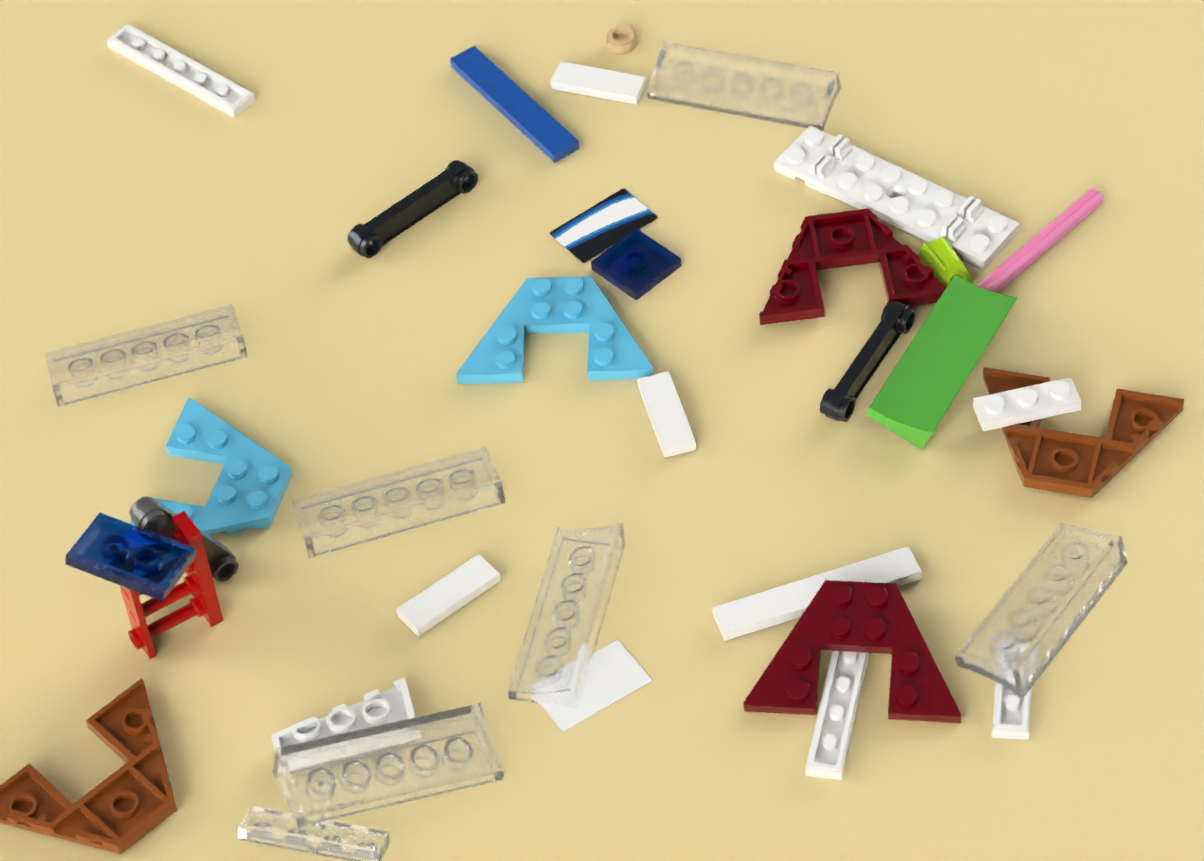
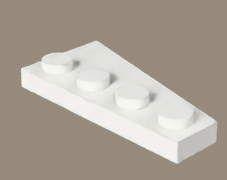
(373, 711)

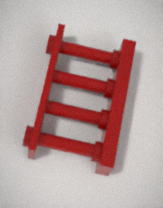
(197, 583)

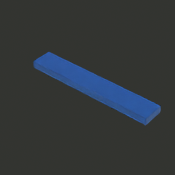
(514, 104)

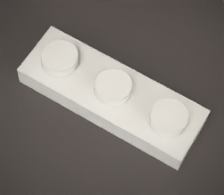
(1027, 404)

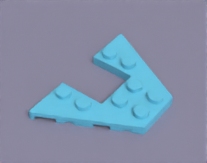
(556, 307)
(249, 482)

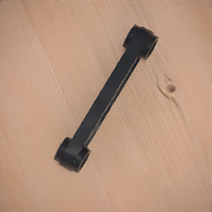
(371, 236)
(841, 401)

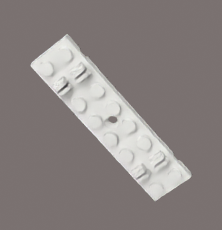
(920, 205)

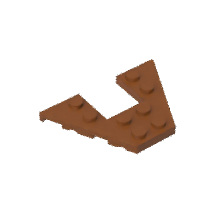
(1077, 461)
(119, 807)

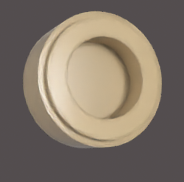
(621, 40)

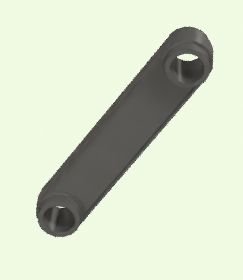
(158, 519)

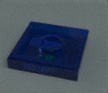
(636, 264)

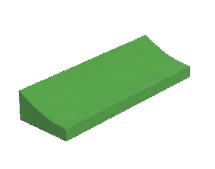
(939, 360)

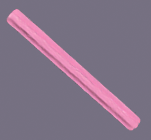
(1042, 241)

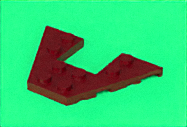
(845, 241)
(856, 619)

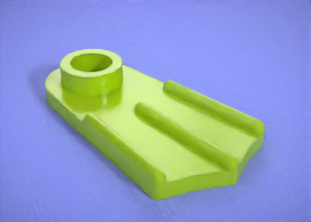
(943, 260)

